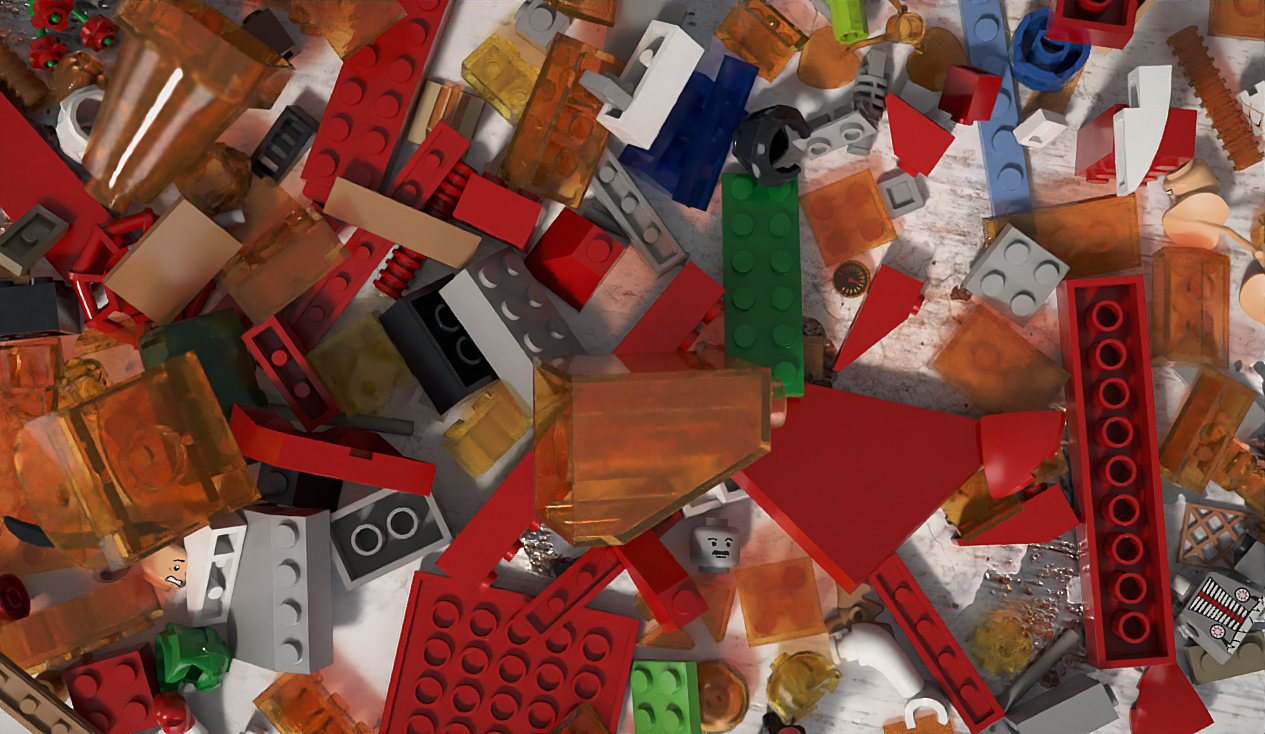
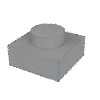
(606, 88)

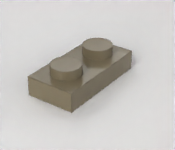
(30, 239)
(1246, 659)

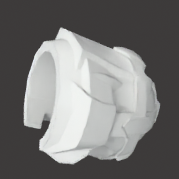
(77, 119)

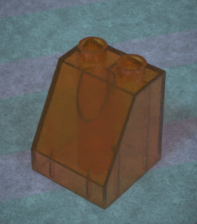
(643, 436)

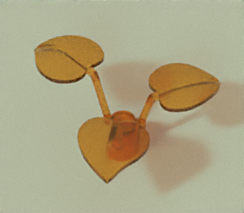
(832, 65)

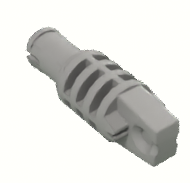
(871, 86)

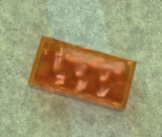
(81, 622)

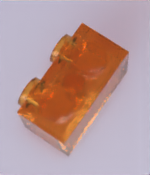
(761, 37)

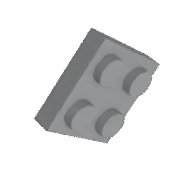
(1015, 275)

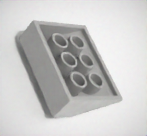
(283, 591)

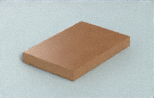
(172, 261)

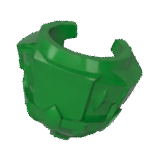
(190, 657)

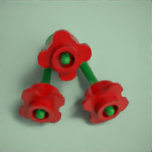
(49, 50)

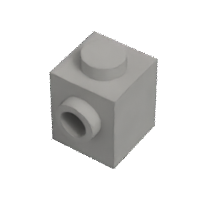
(538, 24)

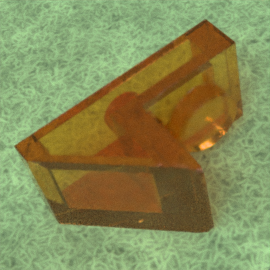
(656, 637)

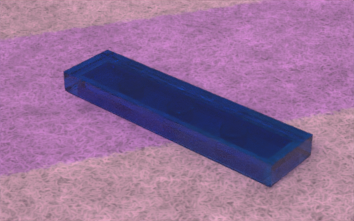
(715, 133)

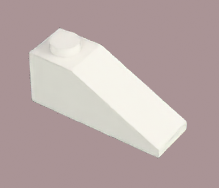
(213, 569)

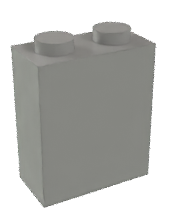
(1069, 708)

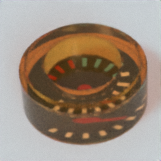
(851, 279)

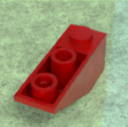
(1042, 520)

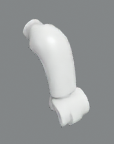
(879, 649)

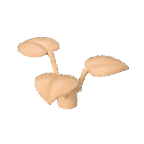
(1198, 223)

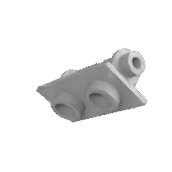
(846, 128)

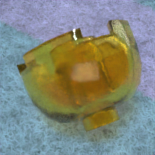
(799, 683)

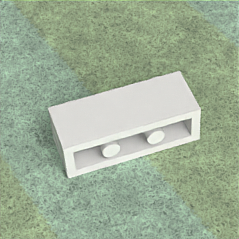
(654, 81)

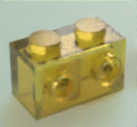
(500, 77)

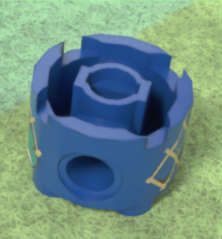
(1043, 62)

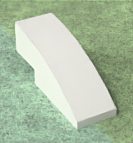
(1141, 126)

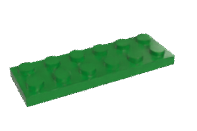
(763, 276)

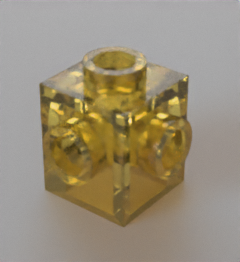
(987, 644)

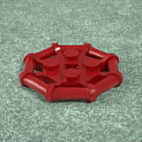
(81, 275)

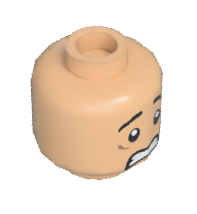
(1190, 178)
(167, 567)

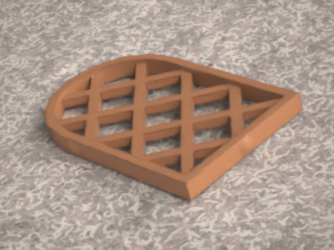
(1185, 534)

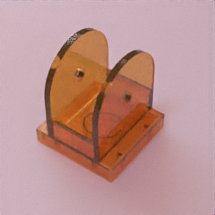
(133, 466)

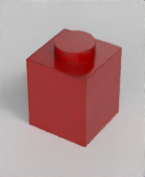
(969, 93)

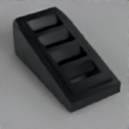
(283, 125)

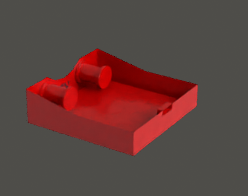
(334, 453)

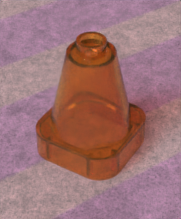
(172, 95)

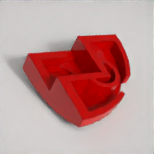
(1016, 446)
(1167, 703)

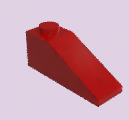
(883, 308)
(661, 581)

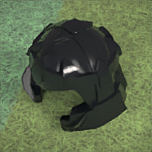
(763, 141)

